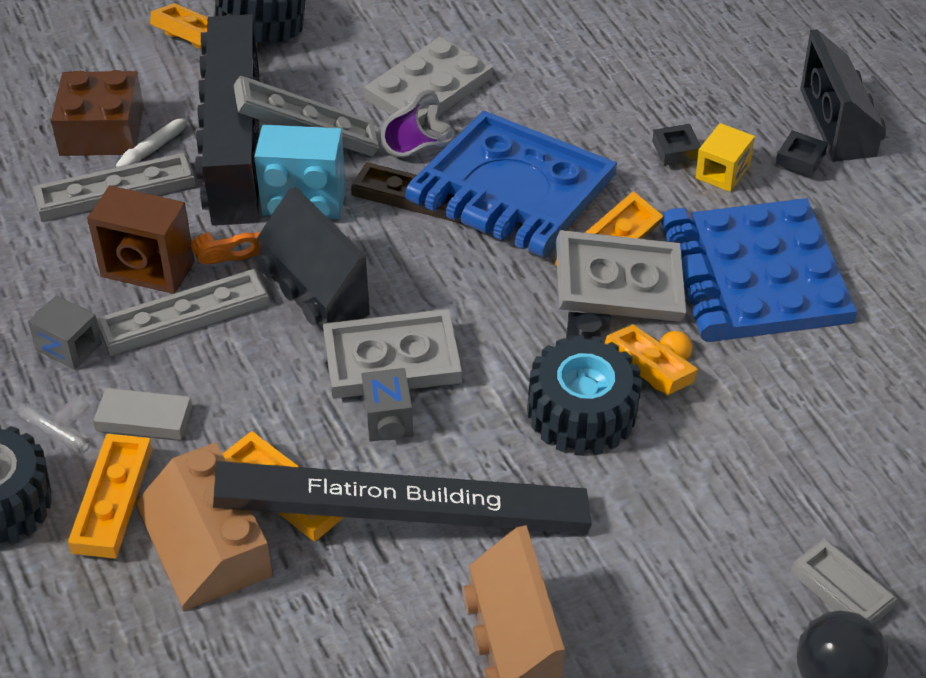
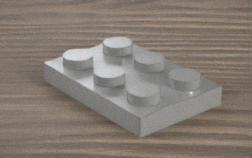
(434, 67)
(620, 276)
(413, 341)

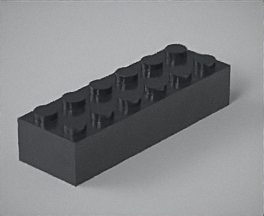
(227, 136)

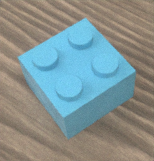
(301, 158)

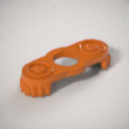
(220, 250)

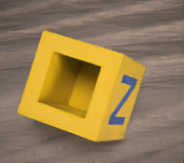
(724, 157)

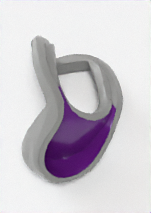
(403, 134)

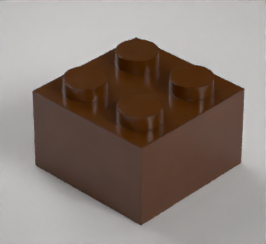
(97, 113)
(141, 239)

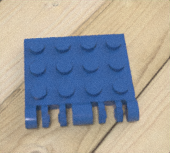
(512, 176)
(758, 270)

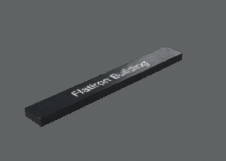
(400, 497)

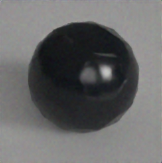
(842, 647)

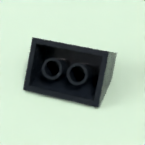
(840, 101)
(314, 262)

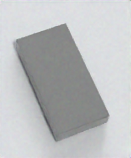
(143, 413)
(842, 582)

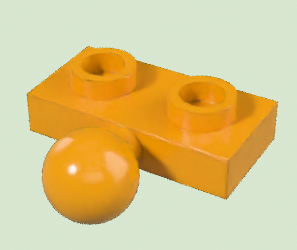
(659, 362)

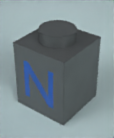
(65, 332)
(387, 404)

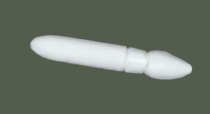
(152, 143)

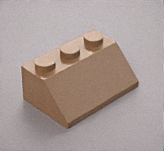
(201, 546)
(513, 611)

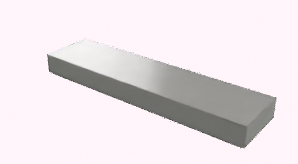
(289, 109)
(84, 191)
(182, 312)

